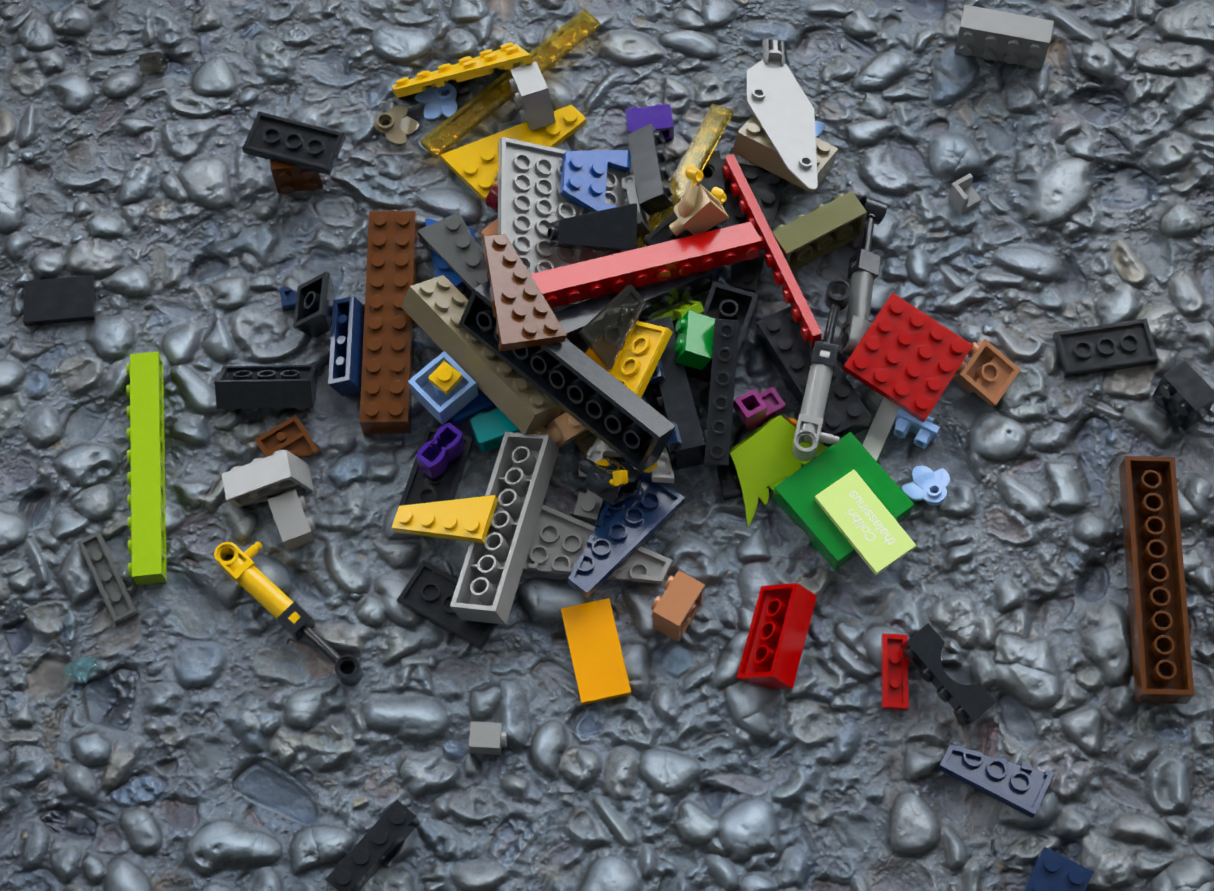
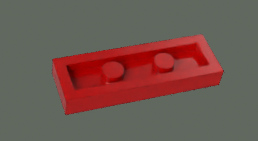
(894, 673)

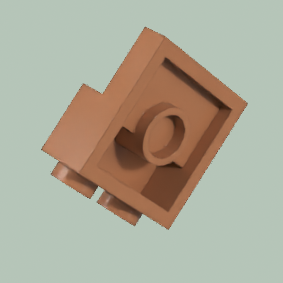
(986, 372)

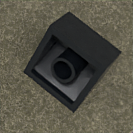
(314, 305)

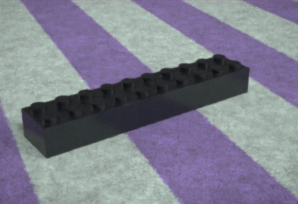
(578, 388)

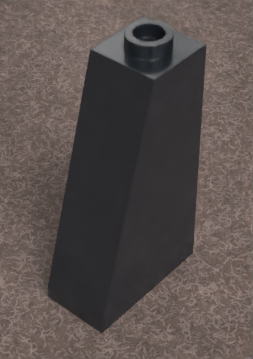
(597, 231)

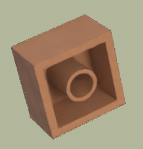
(678, 605)

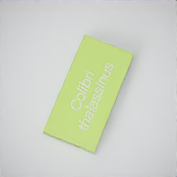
(865, 522)

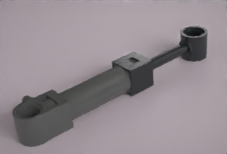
(862, 271)

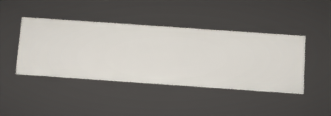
(880, 427)

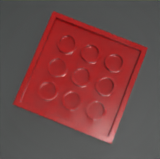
(907, 357)

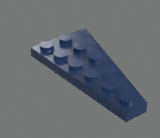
(622, 531)

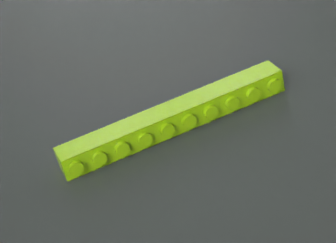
(147, 469)

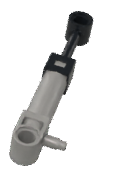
(819, 379)

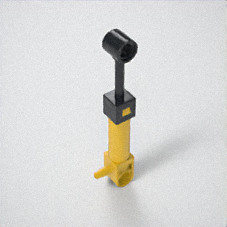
(288, 613)

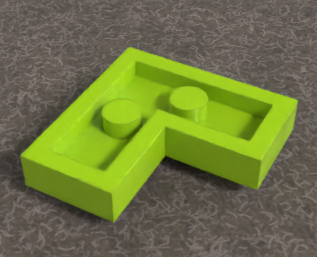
(679, 310)

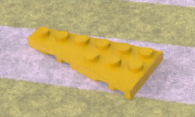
(464, 70)
(478, 161)

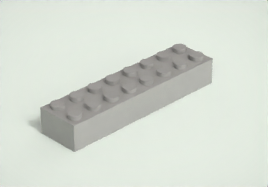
(495, 567)

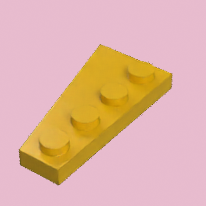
(450, 519)

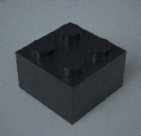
(1184, 395)

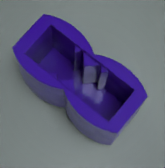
(444, 447)

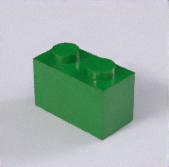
(694, 340)

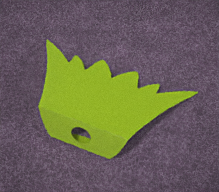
(766, 460)

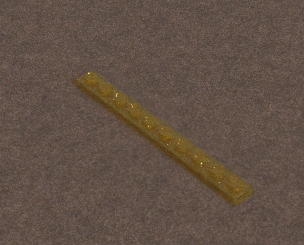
(500, 92)

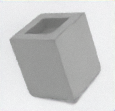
(963, 195)

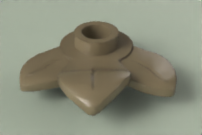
(399, 124)

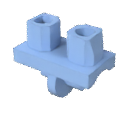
(925, 431)

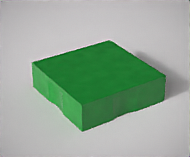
(798, 491)

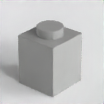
(487, 738)

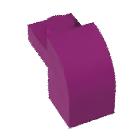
(756, 407)

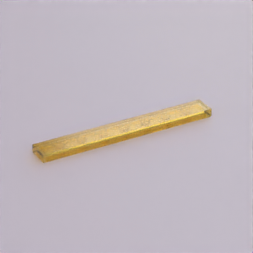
(695, 156)

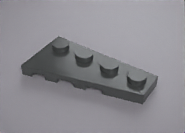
(458, 249)

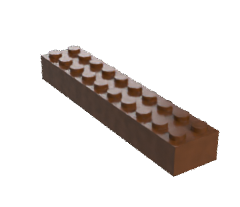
(387, 327)
(1155, 580)

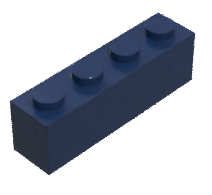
(346, 346)

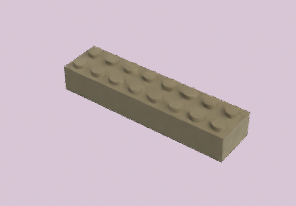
(438, 310)

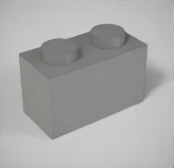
(291, 520)

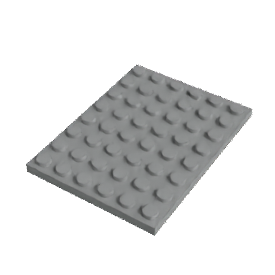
(532, 200)

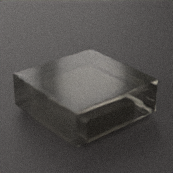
(151, 64)

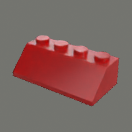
(777, 636)

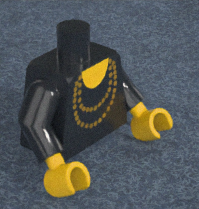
(612, 479)

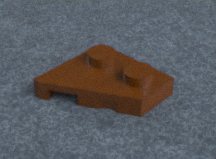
(288, 436)

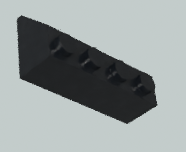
(266, 387)

